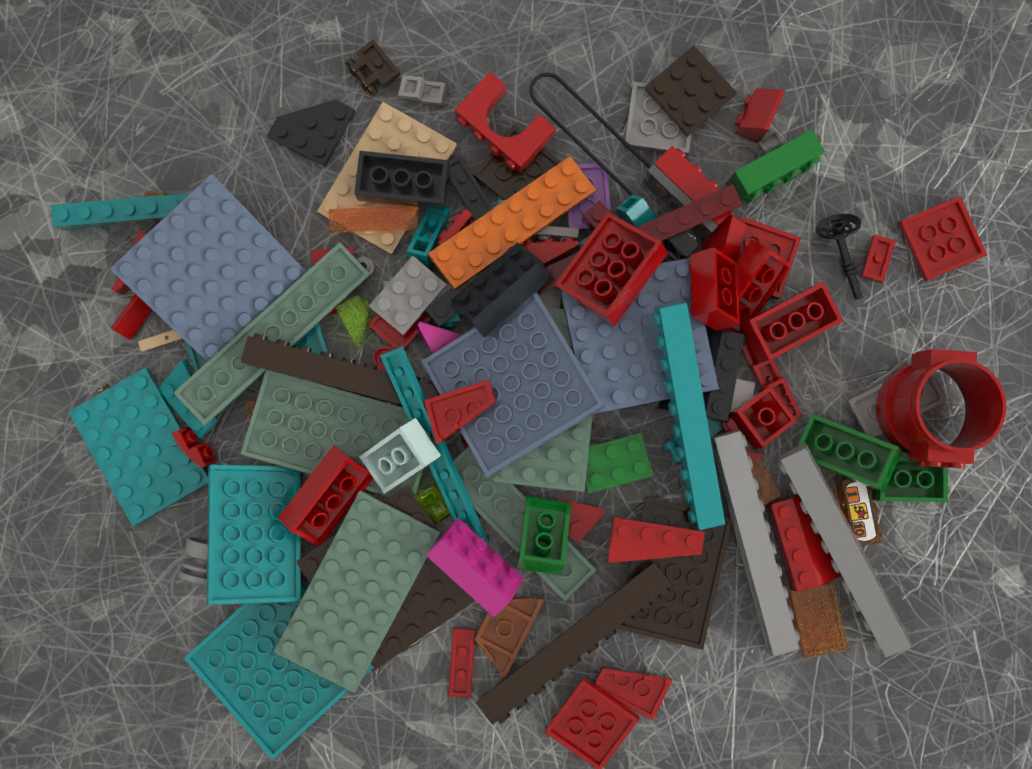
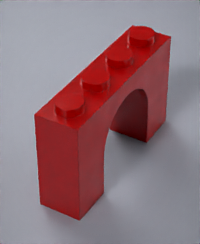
(516, 150)

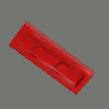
(462, 662)

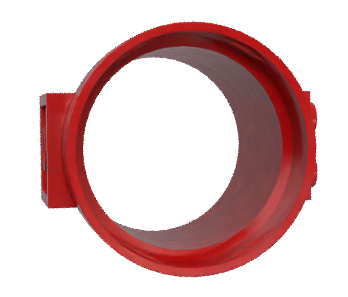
(900, 408)

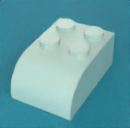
(400, 455)

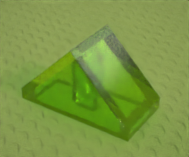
(433, 503)

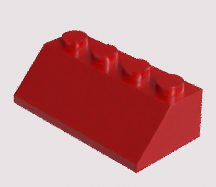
(758, 277)
(325, 496)

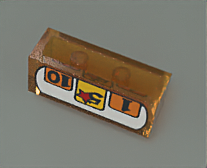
(859, 510)

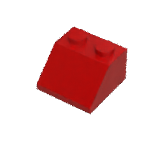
(758, 114)
(762, 418)

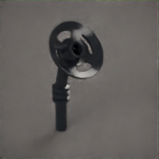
(839, 234)

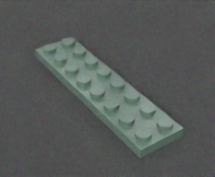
(504, 510)

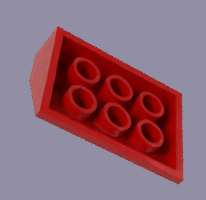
(612, 268)
(799, 545)

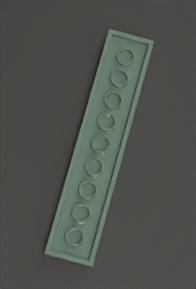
(285, 319)

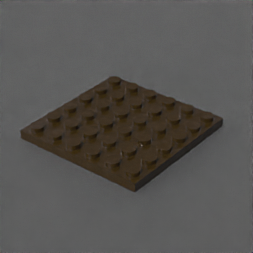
(429, 601)

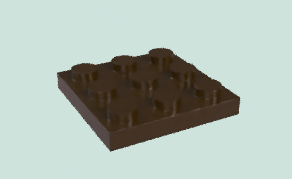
(690, 90)
(506, 182)

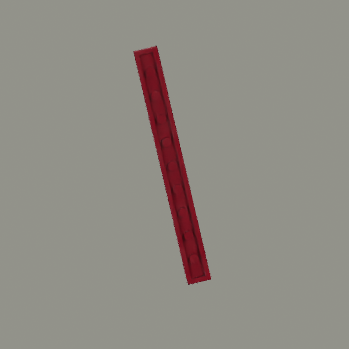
(669, 224)

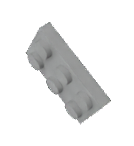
(407, 295)

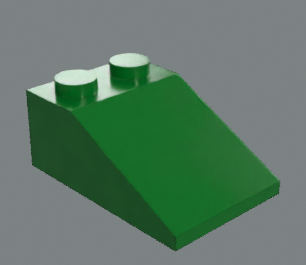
(544, 536)

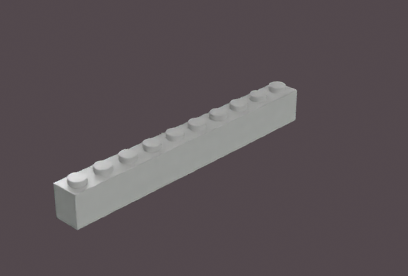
(754, 542)
(845, 550)

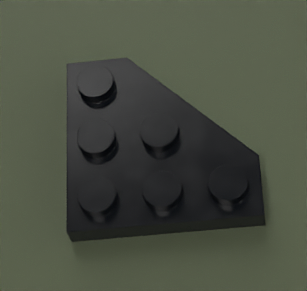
(313, 130)

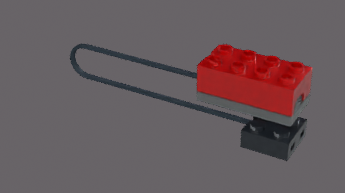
(669, 178)

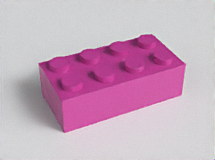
(475, 567)

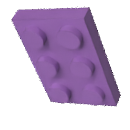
(599, 180)

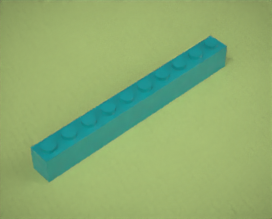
(689, 414)

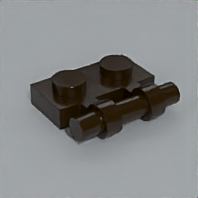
(379, 65)

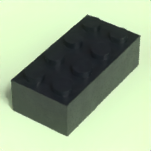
(402, 180)
(501, 289)

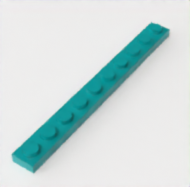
(442, 468)

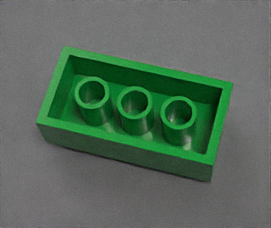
(777, 167)
(850, 452)

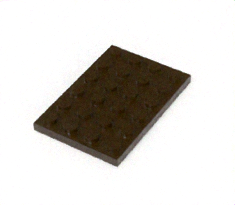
(687, 608)

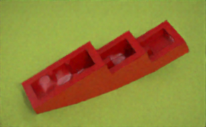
(767, 375)

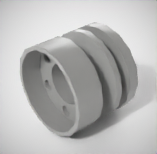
(197, 567)

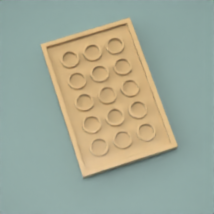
(390, 134)

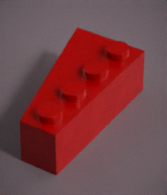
(645, 540)

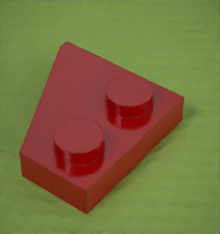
(582, 519)

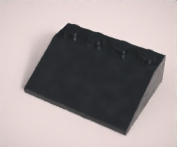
(725, 353)

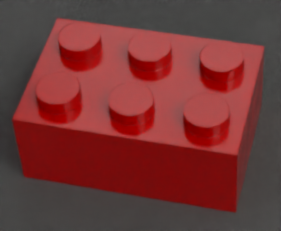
(714, 289)

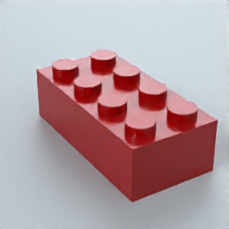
(791, 322)

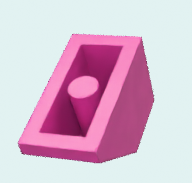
(435, 337)

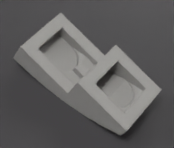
(422, 91)

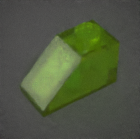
(355, 318)

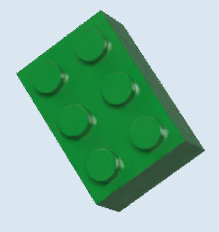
(617, 463)
(915, 483)

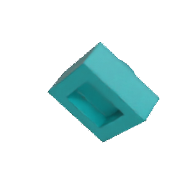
(452, 322)

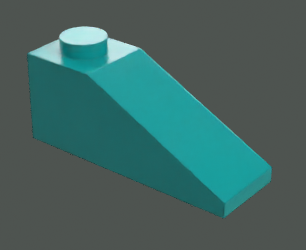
(427, 235)

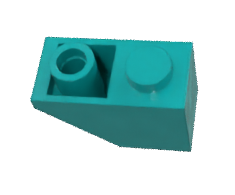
(635, 211)

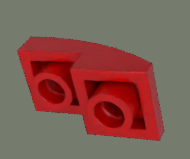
(198, 453)

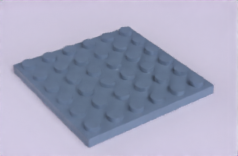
(208, 268)
(626, 357)
(533, 379)

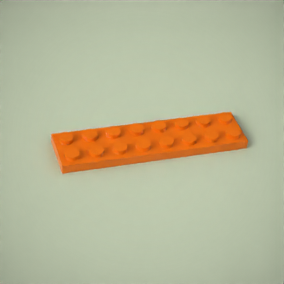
(512, 222)

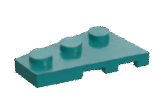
(170, 385)

